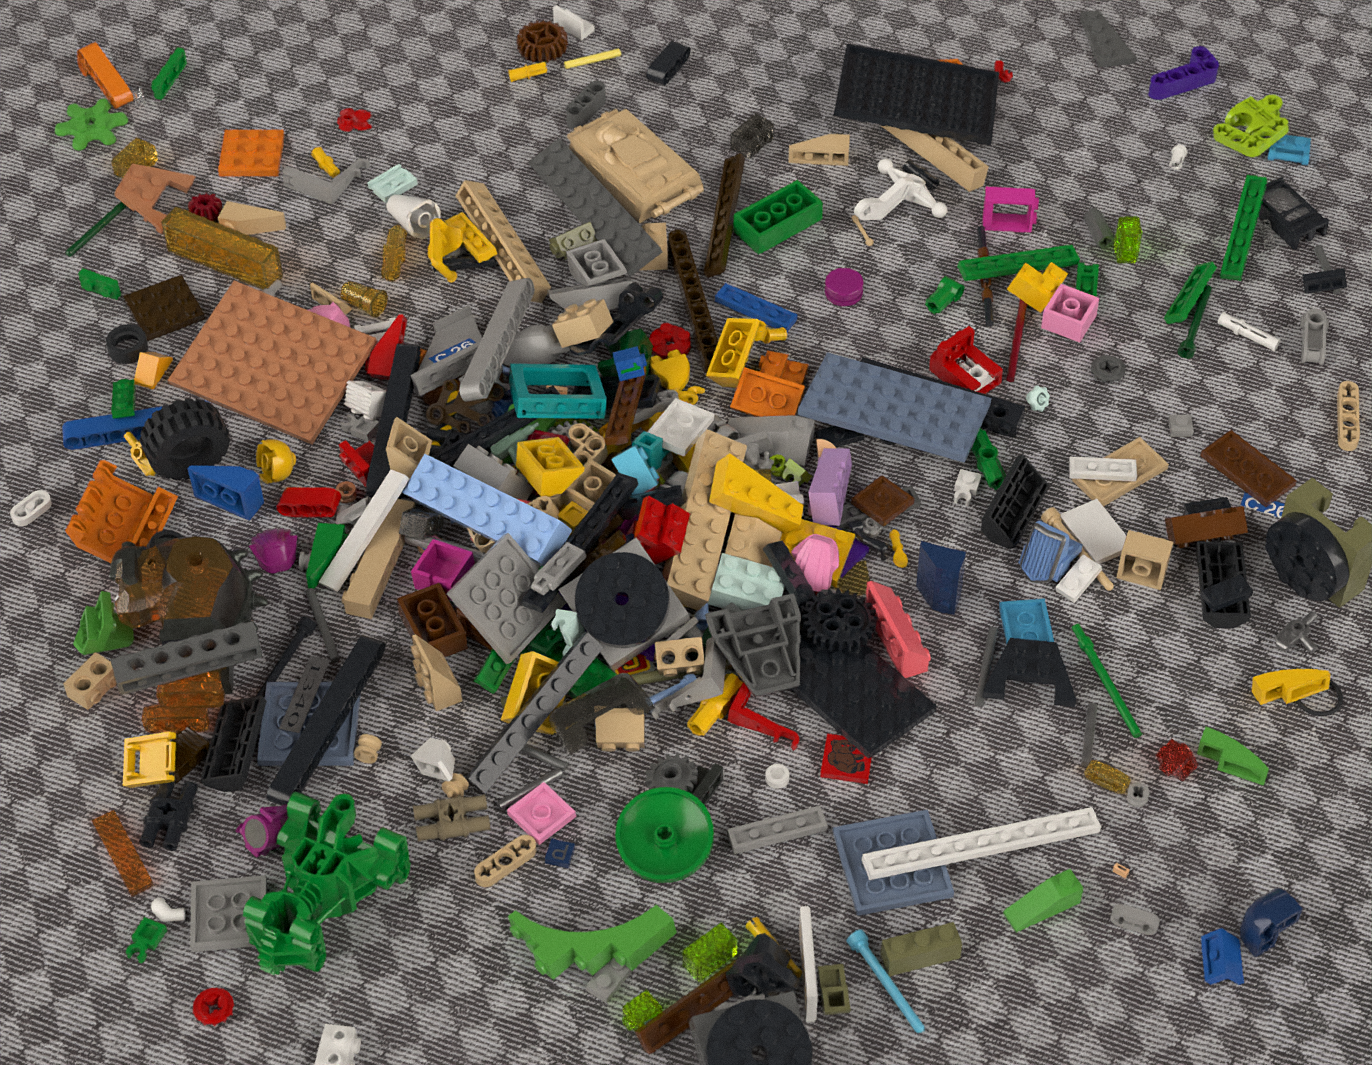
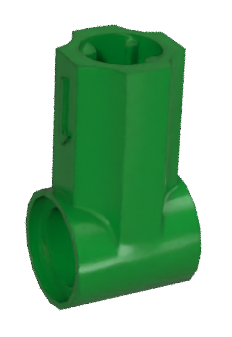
(947, 291)

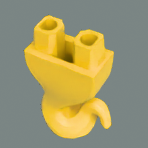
(675, 374)

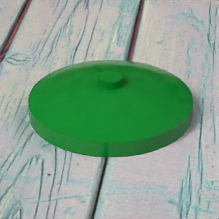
(664, 834)

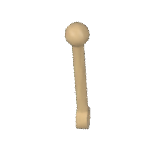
(869, 242)

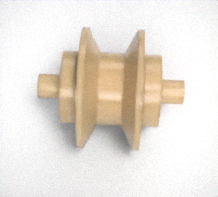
(455, 786)

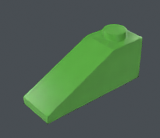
(1045, 900)

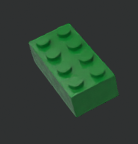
(778, 217)

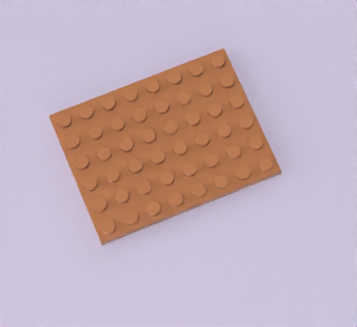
(272, 361)

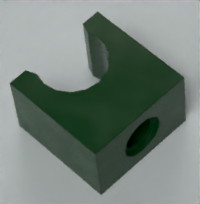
(628, 340)

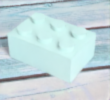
(744, 583)

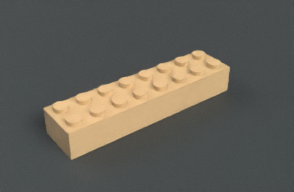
(694, 569)

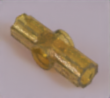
(394, 253)

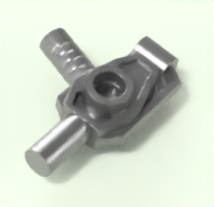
(1296, 632)

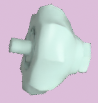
(1038, 398)

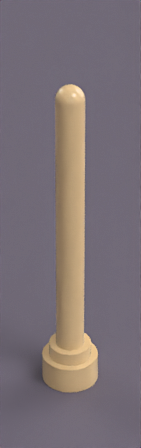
(1052, 518)

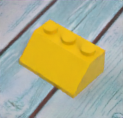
(733, 351)
(548, 465)
(529, 675)

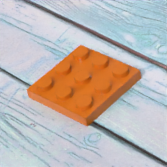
(251, 153)

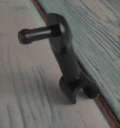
(857, 529)

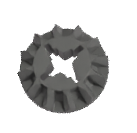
(1114, 365)

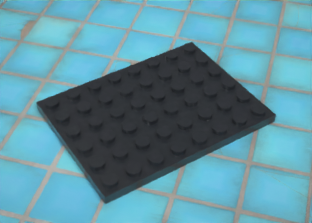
(917, 94)

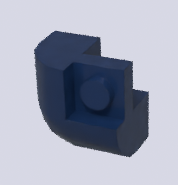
(1268, 918)

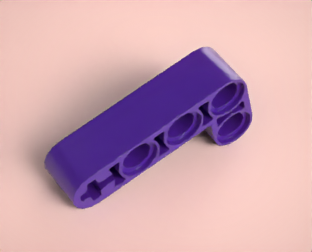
(1198, 73)

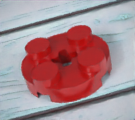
(669, 333)

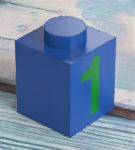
(629, 363)

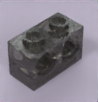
(752, 136)
(421, 523)

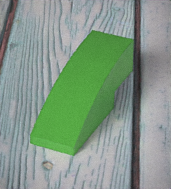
(1232, 756)

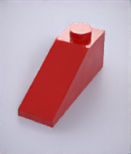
(382, 355)

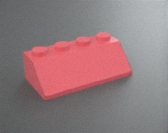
(897, 632)

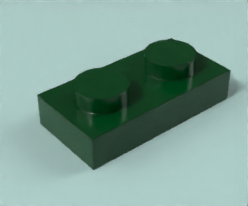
(546, 640)

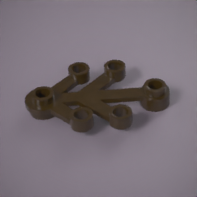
(460, 406)

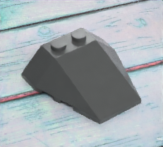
(761, 643)

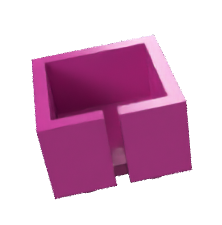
(442, 565)

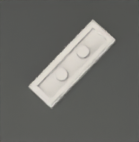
(1102, 469)

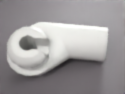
(165, 913)

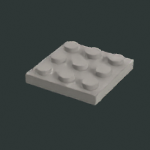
(218, 912)

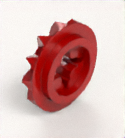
(209, 998)

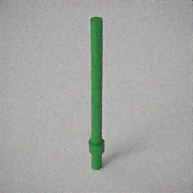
(1086, 645)

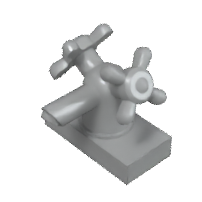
(757, 444)

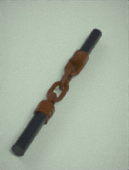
(987, 294)

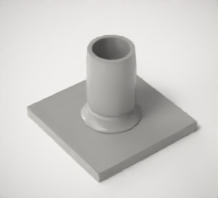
(493, 595)

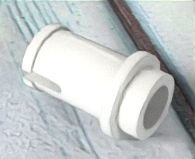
(1178, 154)

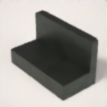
(708, 782)

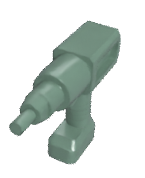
(508, 445)

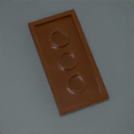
(1248, 468)

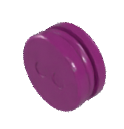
(844, 286)

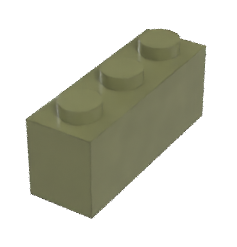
(921, 949)

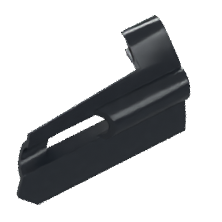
(629, 312)

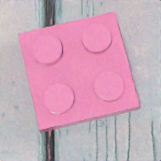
(541, 813)

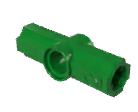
(988, 460)

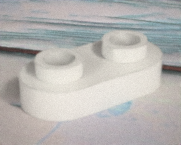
(29, 508)

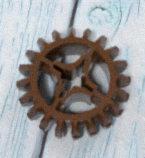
(542, 41)

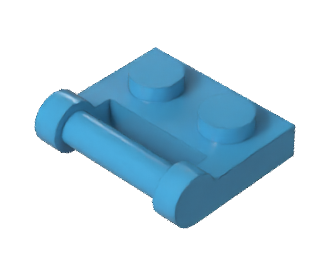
(1291, 149)

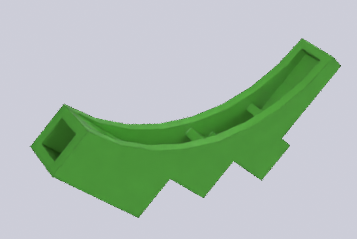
(592, 950)

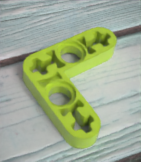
(1251, 145)

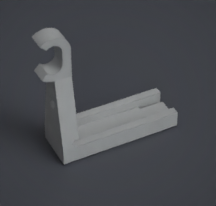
(319, 188)
(702, 688)

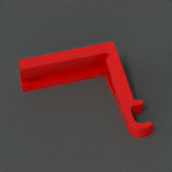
(754, 721)

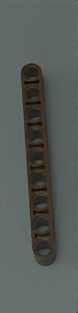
(693, 297)

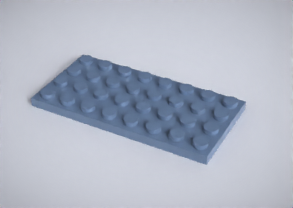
(895, 407)

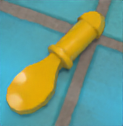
(899, 558)

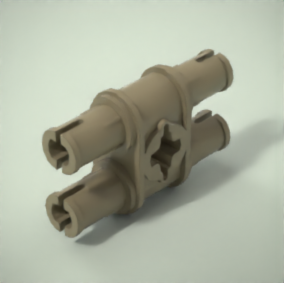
(458, 808)

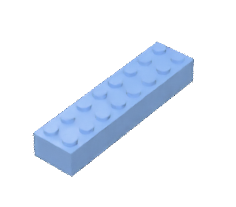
(485, 509)

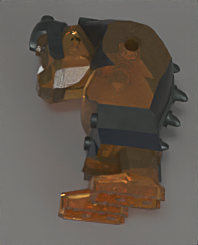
(192, 591)

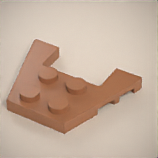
(144, 186)

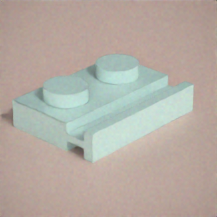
(392, 182)

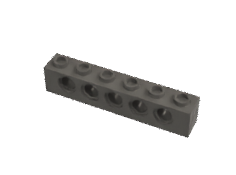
(180, 667)

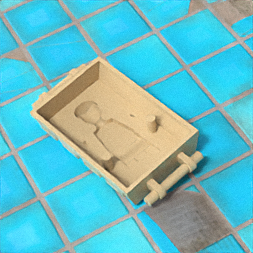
(634, 165)

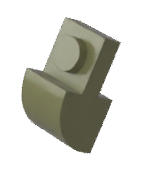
(833, 989)

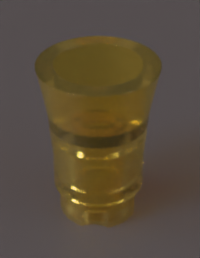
(365, 298)

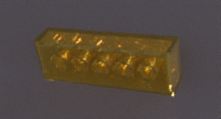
(222, 248)

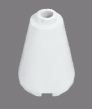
(413, 214)

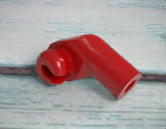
(1004, 76)

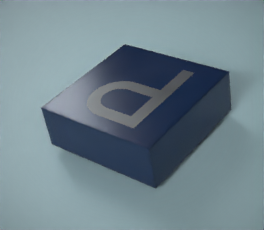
(560, 853)

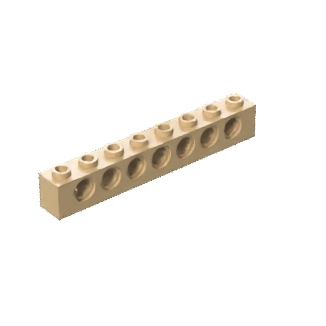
(493, 224)

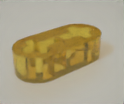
(1107, 777)

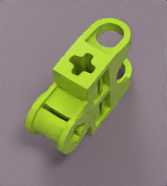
(1254, 113)

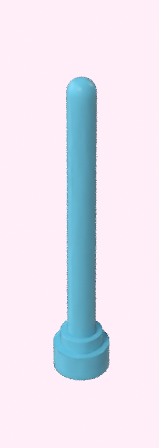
(859, 942)

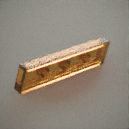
(122, 853)

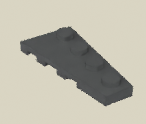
(1104, 41)

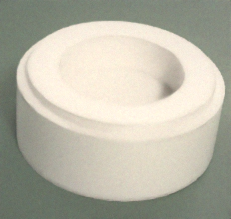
(777, 776)

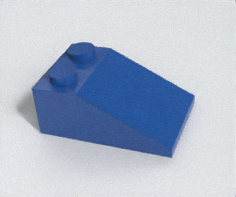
(228, 488)

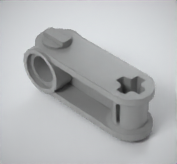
(1314, 328)

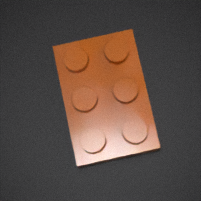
(766, 395)

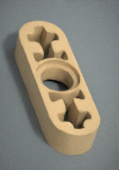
(501, 871)

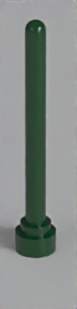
(95, 229)
(1187, 347)

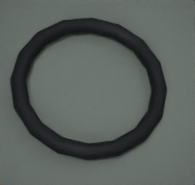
(1325, 713)

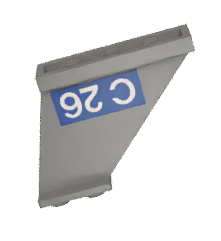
(449, 352)

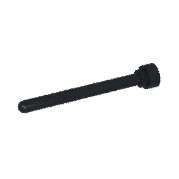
(304, 628)

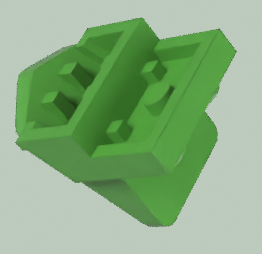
(101, 628)

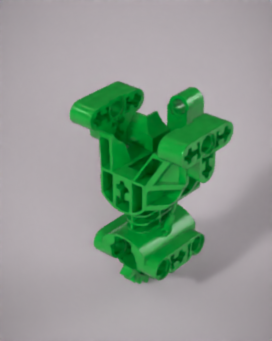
(326, 879)

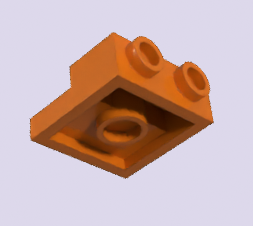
(779, 366)

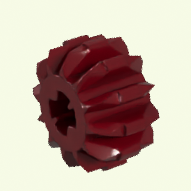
(206, 206)

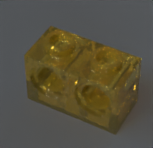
(135, 152)

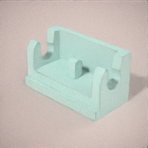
(569, 626)

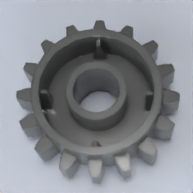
(673, 773)

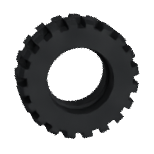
(166, 434)

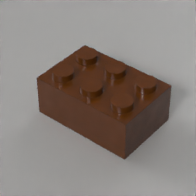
(433, 619)

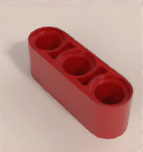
(309, 502)

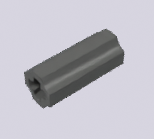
(1098, 228)

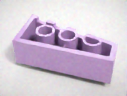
(830, 486)

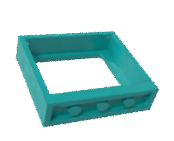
(556, 404)

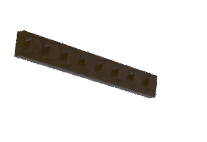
(724, 216)

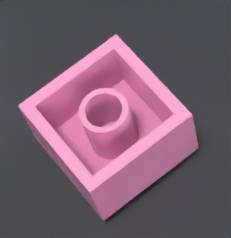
(1070, 313)

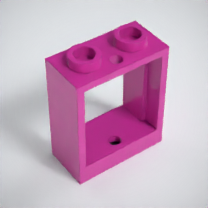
(1005, 221)

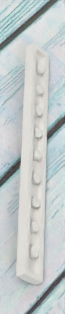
(980, 843)

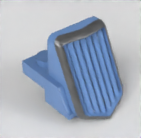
(1047, 553)

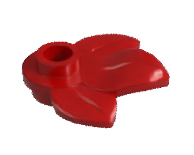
(353, 119)

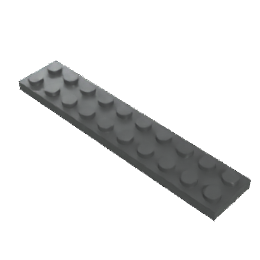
(595, 204)

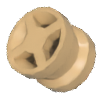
(367, 748)

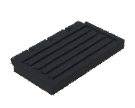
(610, 386)

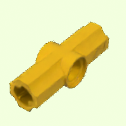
(714, 707)

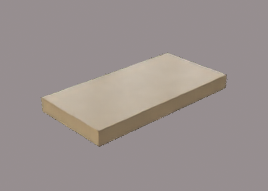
(1148, 466)

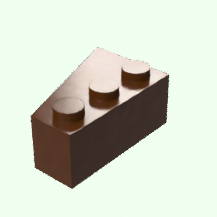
(1206, 525)

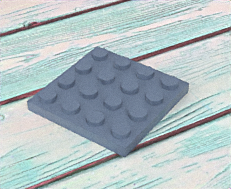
(277, 743)
(894, 890)

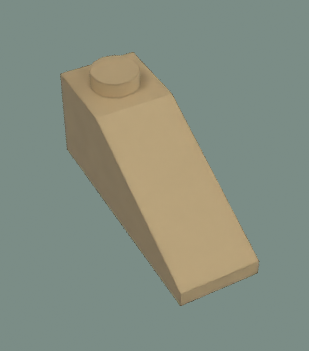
(824, 150)
(251, 219)

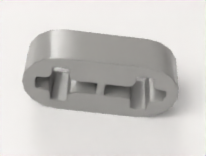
(1135, 919)

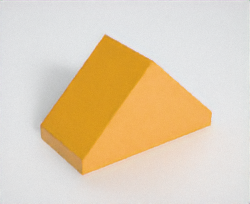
(151, 368)

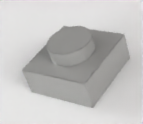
(1180, 425)

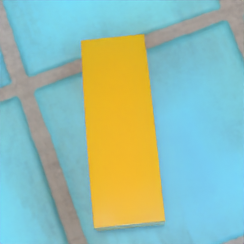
(1289, 684)

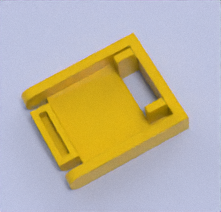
(156, 759)

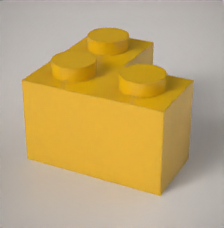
(1037, 288)

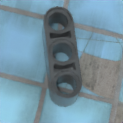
(585, 104)

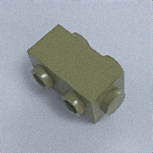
(572, 239)

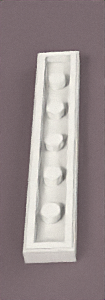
(364, 530)

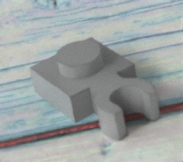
(361, 428)

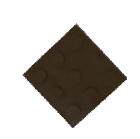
(164, 307)

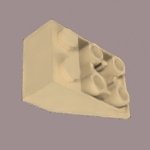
(434, 675)

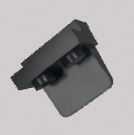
(762, 970)

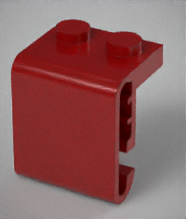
(357, 460)

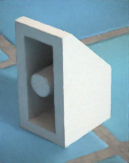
(435, 759)

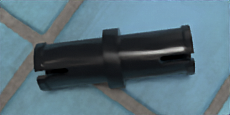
(922, 173)

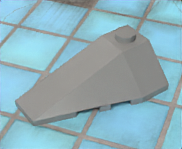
(790, 434)

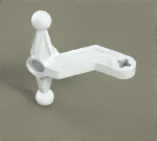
(906, 187)

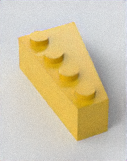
(752, 495)

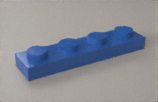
(755, 307)

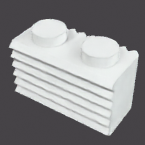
(365, 399)

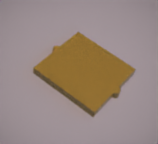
(855, 579)

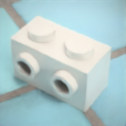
(338, 1045)

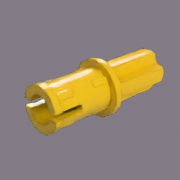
(527, 71)
(325, 162)

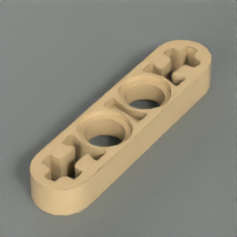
(1348, 415)

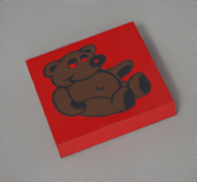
(844, 761)

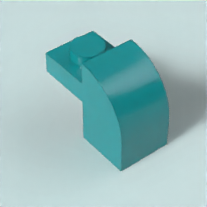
(653, 447)

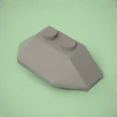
(579, 294)

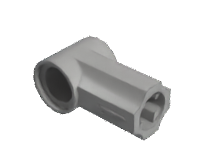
(350, 514)

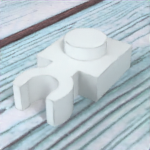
(966, 485)

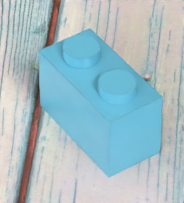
(634, 464)

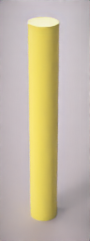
(592, 58)

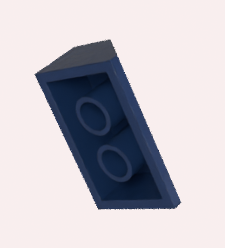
(940, 576)

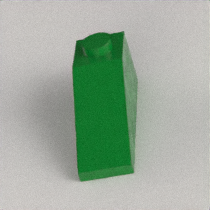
(325, 547)

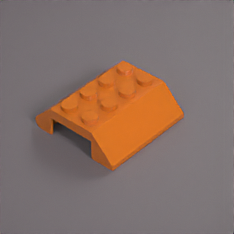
(117, 513)

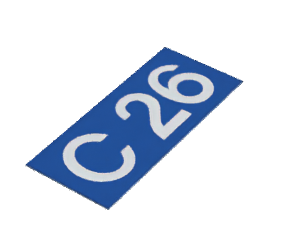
(1274, 509)

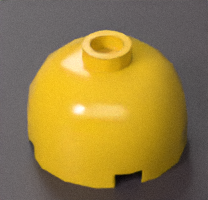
(275, 460)

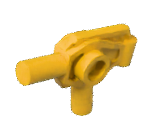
(138, 454)

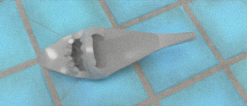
(535, 346)

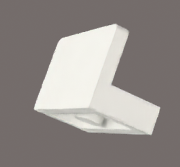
(572, 23)

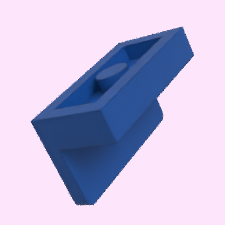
(1221, 957)

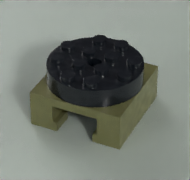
(1314, 552)

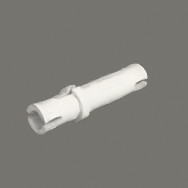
(1248, 331)

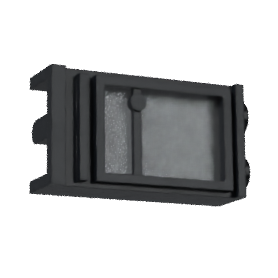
(1290, 214)

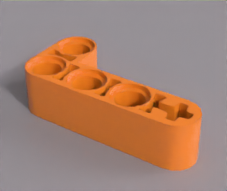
(95, 63)

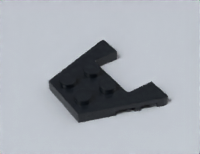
(1034, 663)

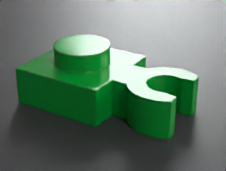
(146, 936)

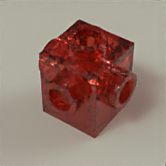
(1176, 760)

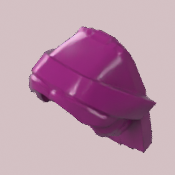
(274, 549)

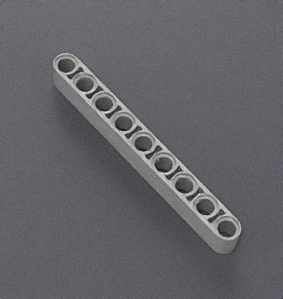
(497, 340)

